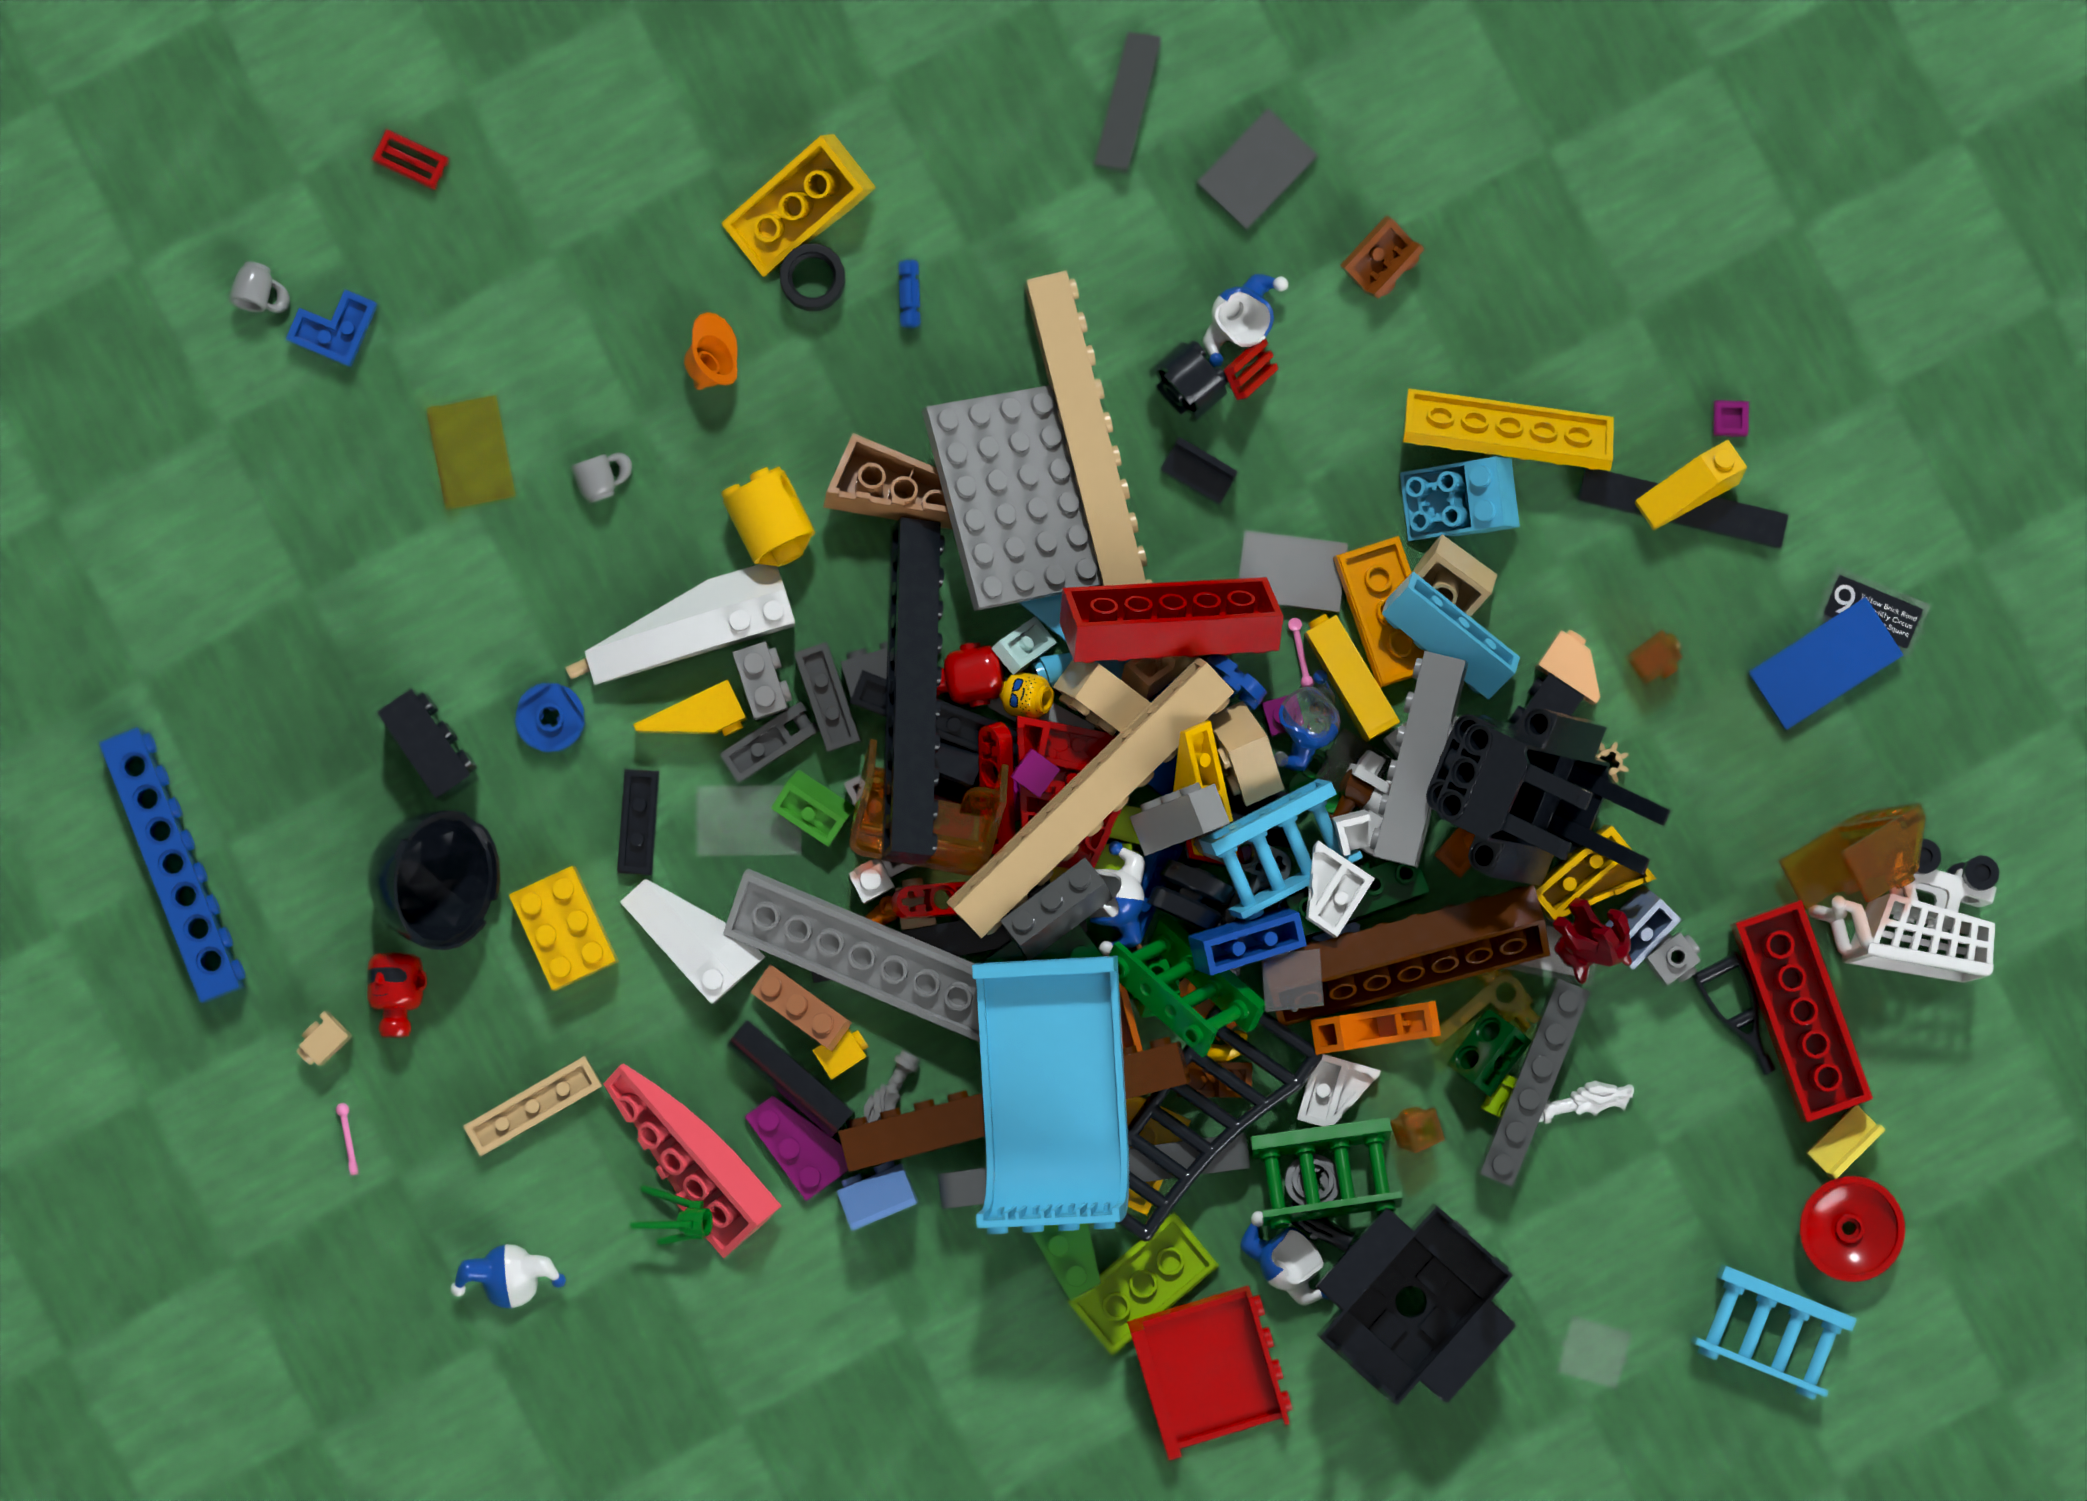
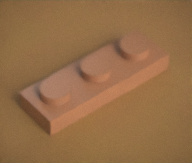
(801, 1007)

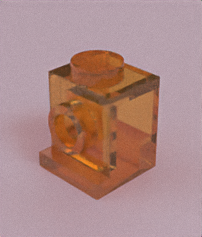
(1415, 1124)

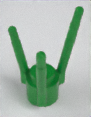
(694, 1221)

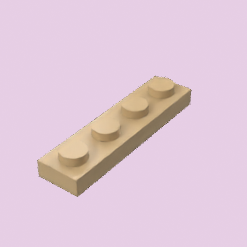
(532, 1106)

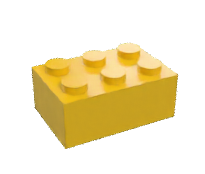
(563, 928)

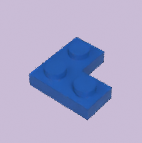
(340, 336)

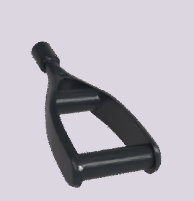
(1742, 1019)

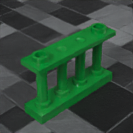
(1224, 989)
(1304, 1145)

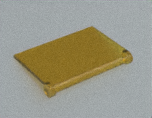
(471, 452)

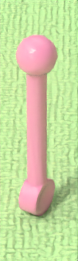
(1295, 625)
(342, 1110)

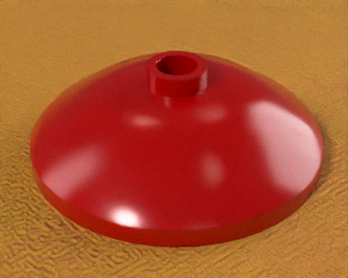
(1876, 1232)

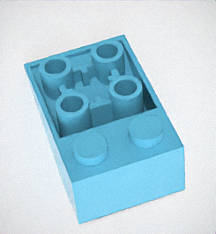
(1460, 499)

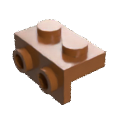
(1382, 258)

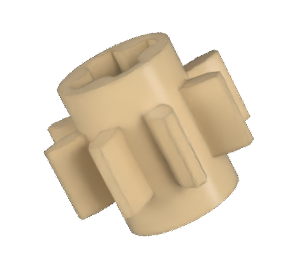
(1616, 759)

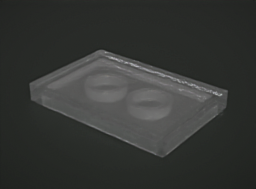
(742, 824)

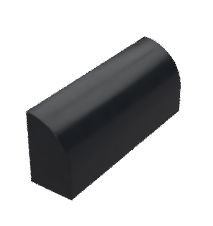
(790, 1078)

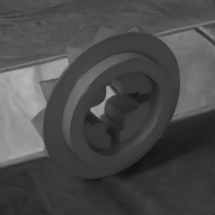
(1328, 1180)

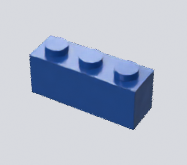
(1247, 941)

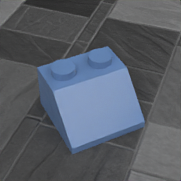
(877, 1195)

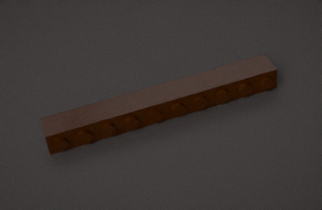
(963, 1115)

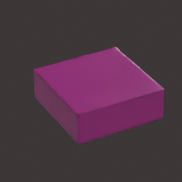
(1730, 418)
(1035, 772)

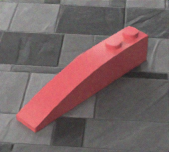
(694, 1159)

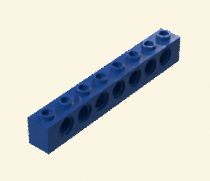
(118, 755)

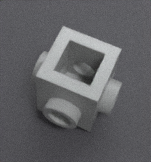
(1664, 968)

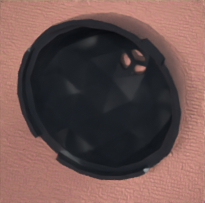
(435, 878)

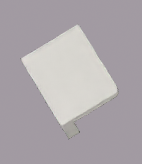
(1352, 831)

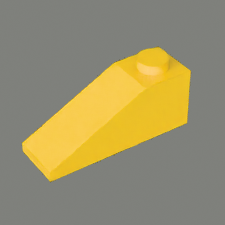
(1692, 485)
(704, 713)
(1200, 762)

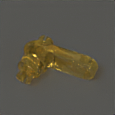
(1516, 1009)

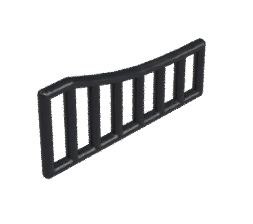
(1233, 1126)

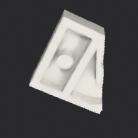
(1334, 889)

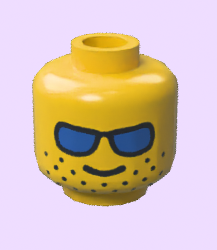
(1027, 695)

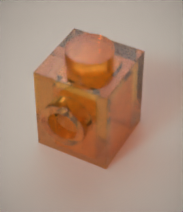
(1656, 657)

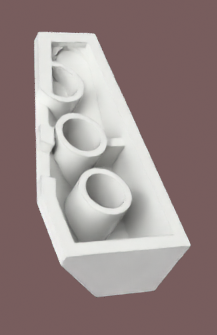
(692, 939)

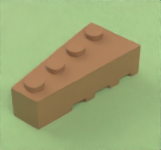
(886, 484)

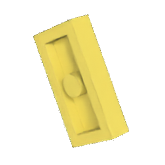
(1845, 1142)

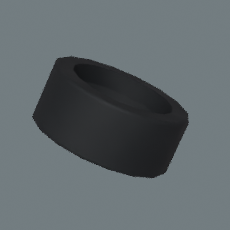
(812, 251)

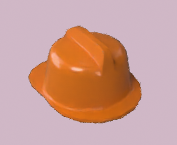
(713, 352)

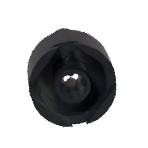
(1189, 380)

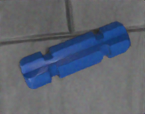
(909, 294)

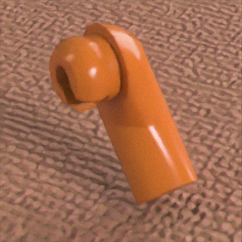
(883, 912)

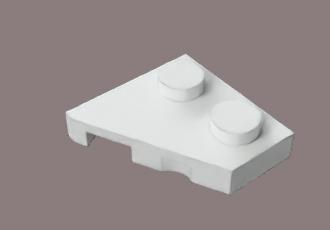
(1333, 1090)

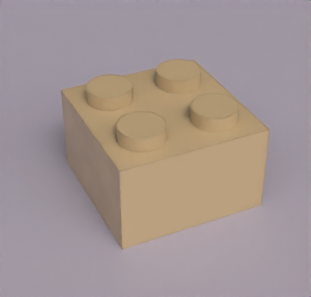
(1099, 696)
(1245, 754)

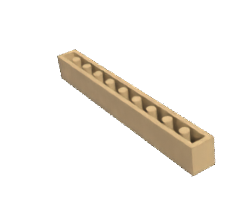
(1086, 427)
(1089, 798)

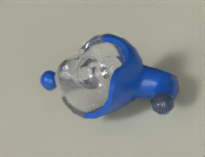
(1310, 722)

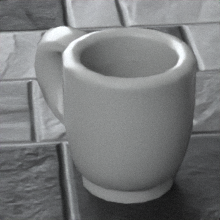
(253, 287)
(596, 477)

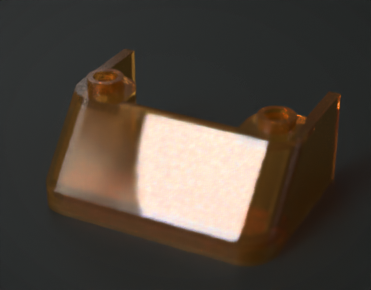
(963, 830)
(1861, 853)

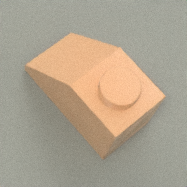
(1571, 663)

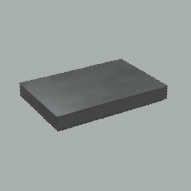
(1257, 169)

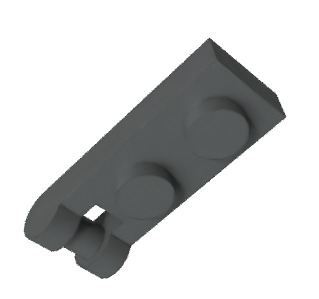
(768, 743)

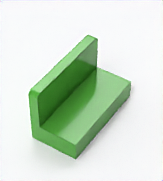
(812, 807)

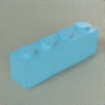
(1446, 630)

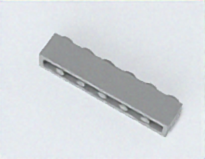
(1421, 743)

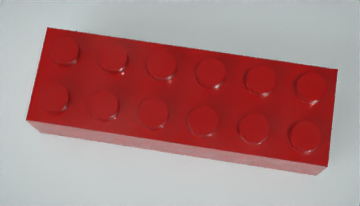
(1170, 619)
(1801, 1011)

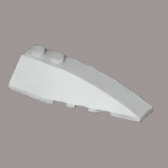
(697, 622)

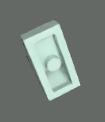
(1024, 645)

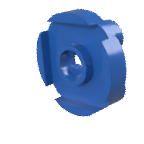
(1246, 686)
(530, 713)

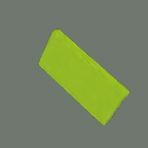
(1144, 1282)

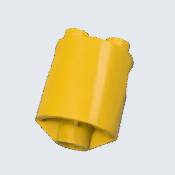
(769, 517)

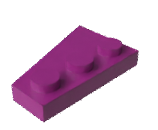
(800, 1147)

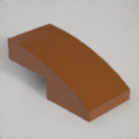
(1210, 1086)

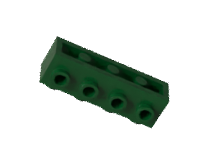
(1392, 887)

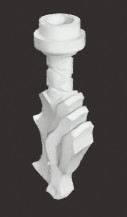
(1591, 1098)

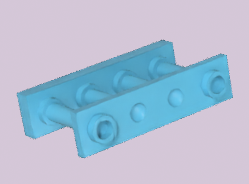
(1254, 829)
(1800, 1310)

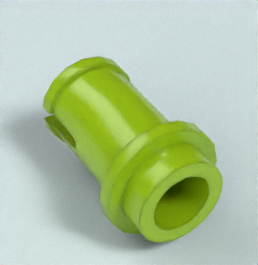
(1498, 1100)

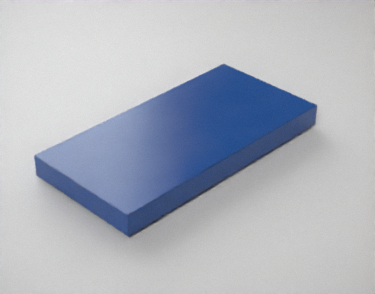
(1825, 663)

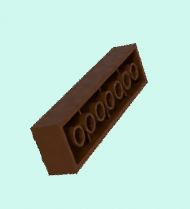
(1427, 951)

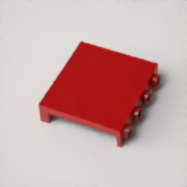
(1209, 1369)

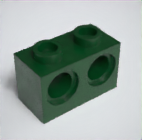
(1488, 1052)

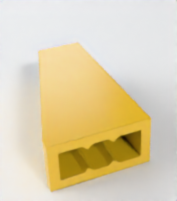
(1351, 677)

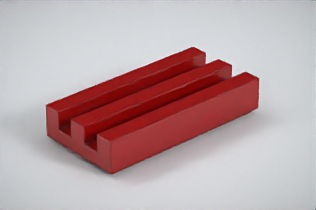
(436, 172)
(1262, 363)

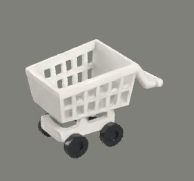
(1962, 882)

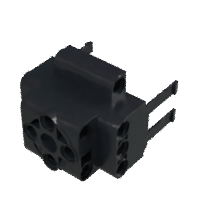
(1531, 793)
(1452, 1330)

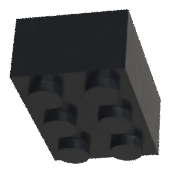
(429, 744)

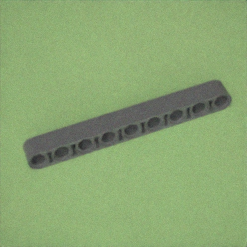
(969, 1186)

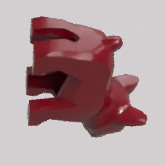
(1591, 941)

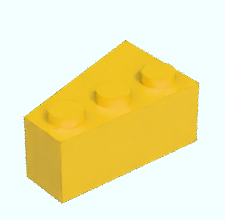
(1587, 877)

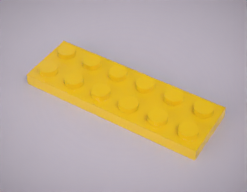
(1509, 429)

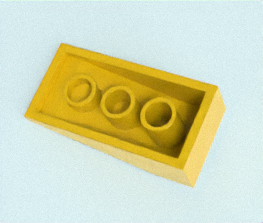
(798, 203)

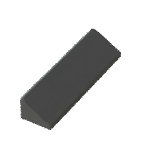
(1127, 101)

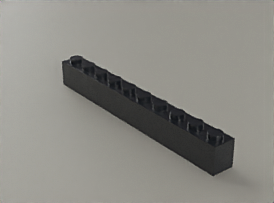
(912, 692)

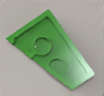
(1070, 1258)

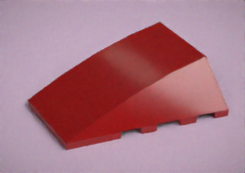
(1069, 750)

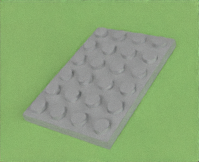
(1011, 496)

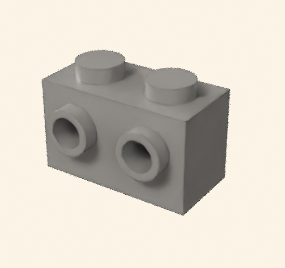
(760, 680)

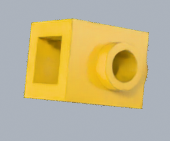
(845, 1054)

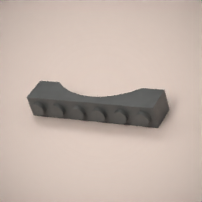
(1534, 1082)

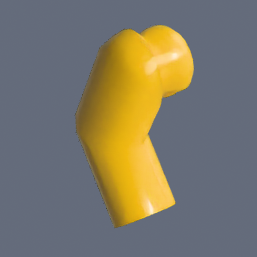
(1224, 1052)

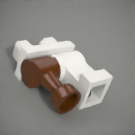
(1363, 790)

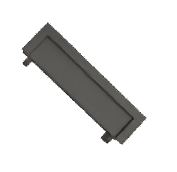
(827, 697)

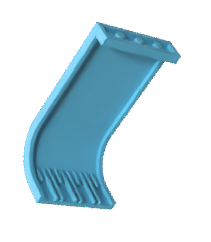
(1052, 1094)

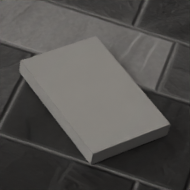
(1296, 568)

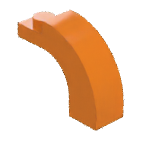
(1375, 1027)

